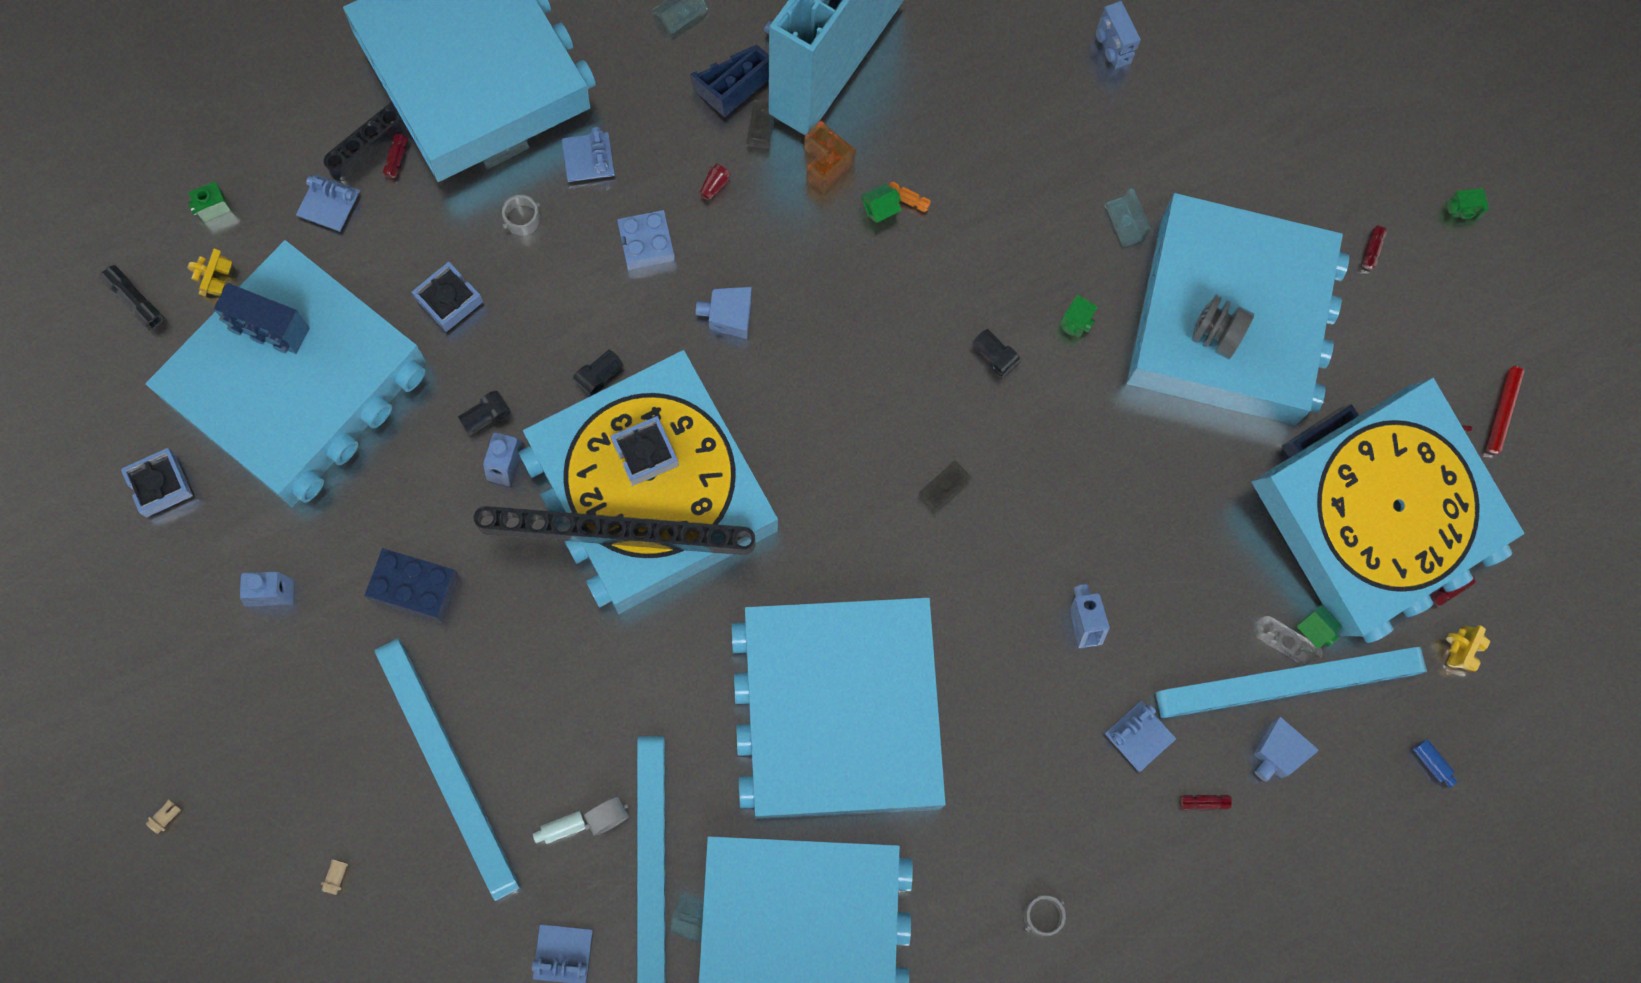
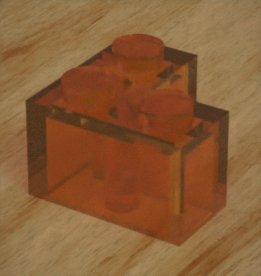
(831, 155)

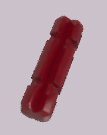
(395, 156)
(1374, 247)
(1439, 597)
(1206, 802)

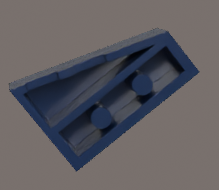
(734, 80)

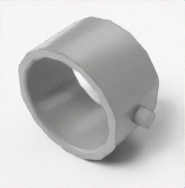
(521, 200)
(606, 816)
(1062, 916)

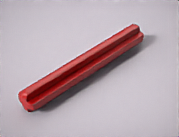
(1505, 410)

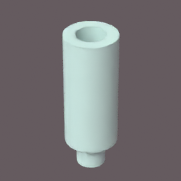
(560, 828)

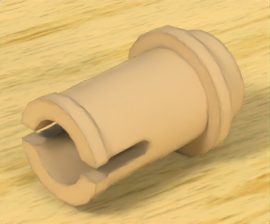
(162, 818)
(334, 877)

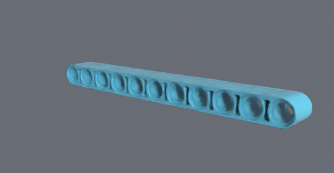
(1290, 682)
(447, 769)
(651, 860)

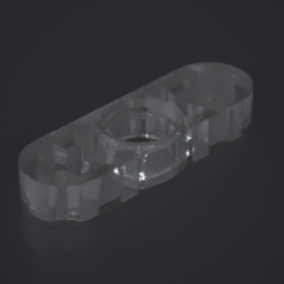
(1275, 626)

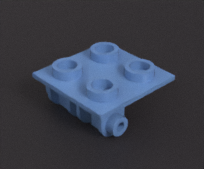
(588, 156)
(327, 202)
(1140, 736)
(562, 954)

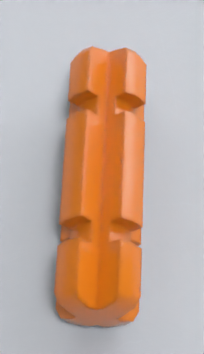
(911, 198)

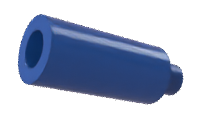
(1435, 762)

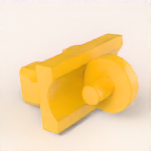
(216, 263)
(1465, 645)

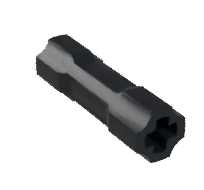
(131, 297)

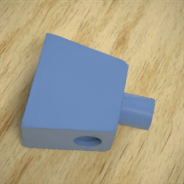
(728, 310)
(504, 457)
(264, 590)
(1088, 618)
(1282, 750)

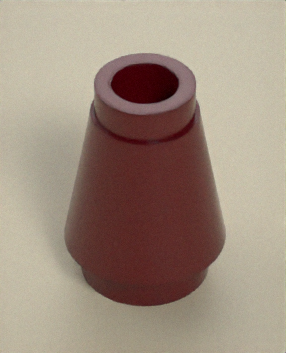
(714, 181)

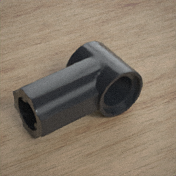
(1000, 358)
(593, 377)
(490, 409)

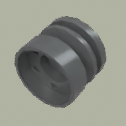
(1222, 326)

